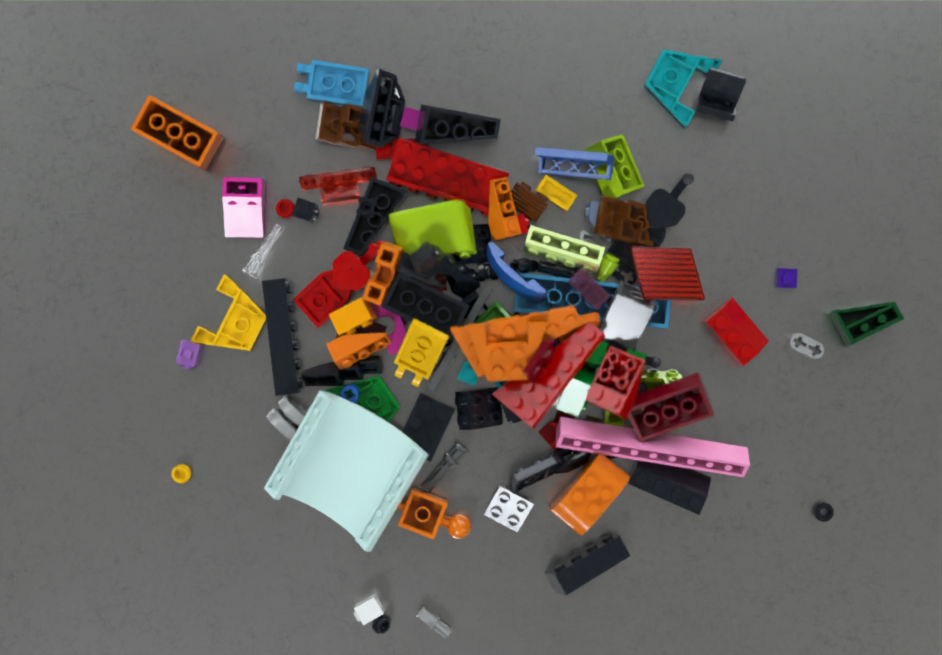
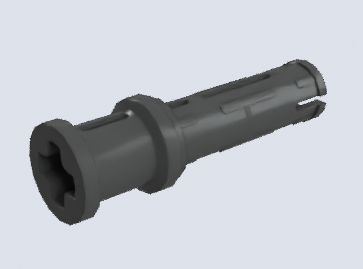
(450, 459)

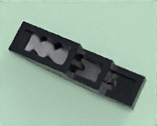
(330, 375)

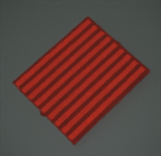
(667, 273)

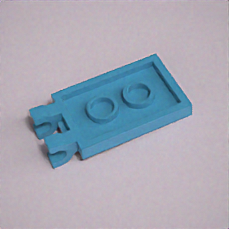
(333, 82)

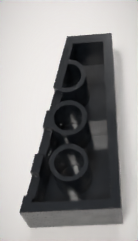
(366, 229)

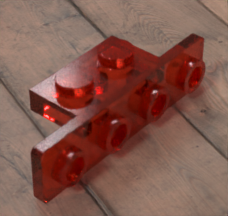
(338, 185)

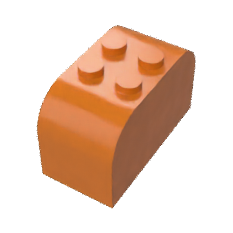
(177, 132)
(589, 493)

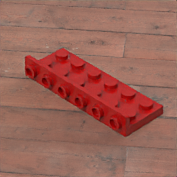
(442, 175)

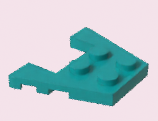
(671, 76)

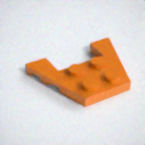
(506, 359)

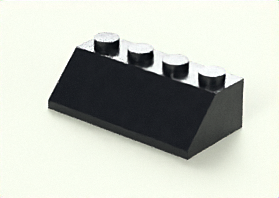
(674, 484)

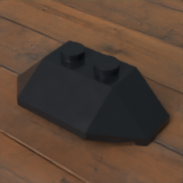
(381, 110)

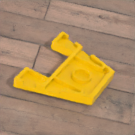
(240, 324)

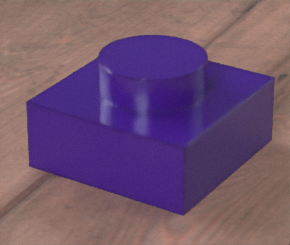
(786, 278)

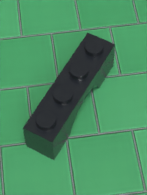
(432, 260)

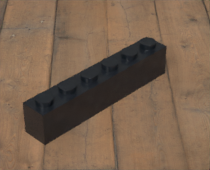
(281, 336)

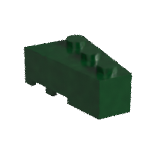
(862, 322)

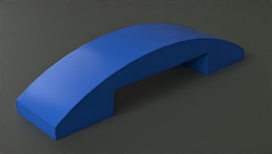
(510, 278)

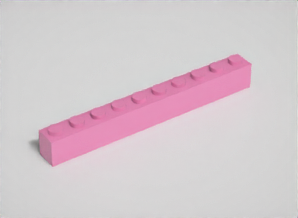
(661, 449)

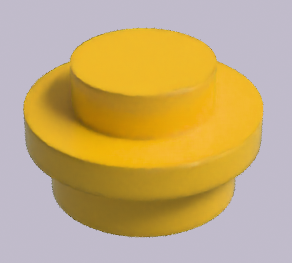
(181, 473)

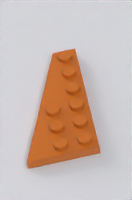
(515, 330)

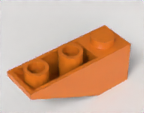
(502, 212)
(353, 347)

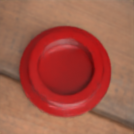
(285, 208)

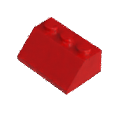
(736, 332)

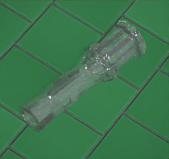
(259, 258)

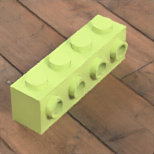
(563, 249)

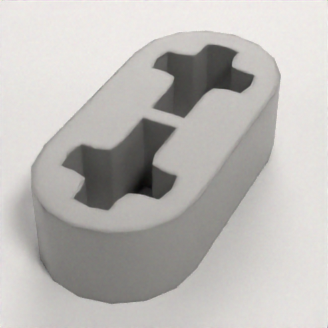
(804, 349)

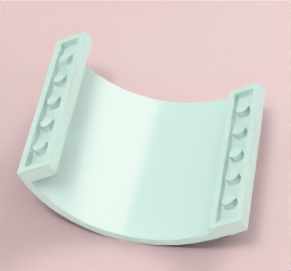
(348, 466)

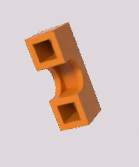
(385, 272)

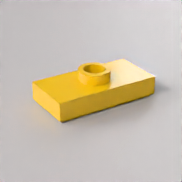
(556, 192)

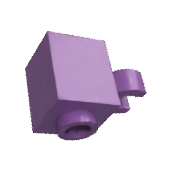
(189, 354)

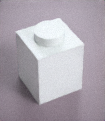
(368, 609)

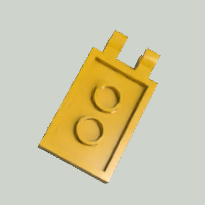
(420, 351)

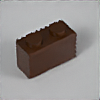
(527, 202)

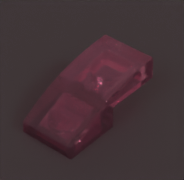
(589, 289)

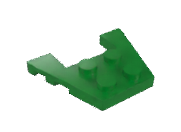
(373, 396)

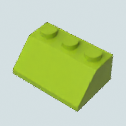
(625, 173)

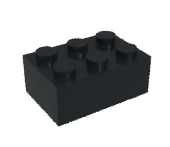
(428, 423)

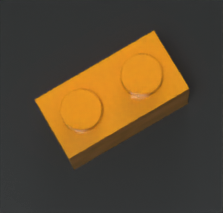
(353, 316)

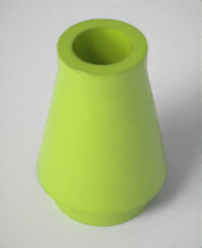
(607, 266)

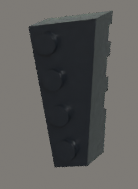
(449, 125)
(587, 564)

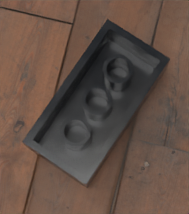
(420, 302)

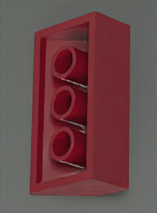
(670, 407)

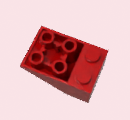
(616, 382)

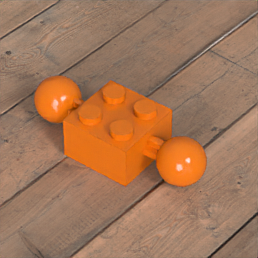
(425, 513)

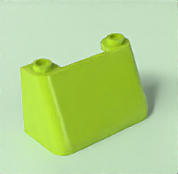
(440, 224)

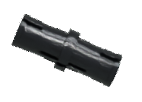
(524, 265)
(556, 269)

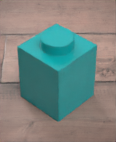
(467, 374)

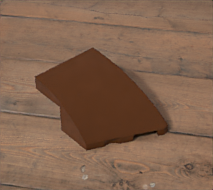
(340, 126)
(623, 221)

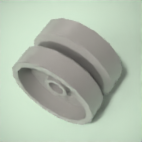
(289, 418)

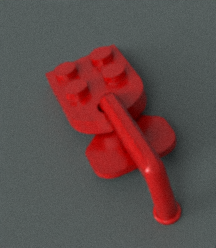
(335, 286)

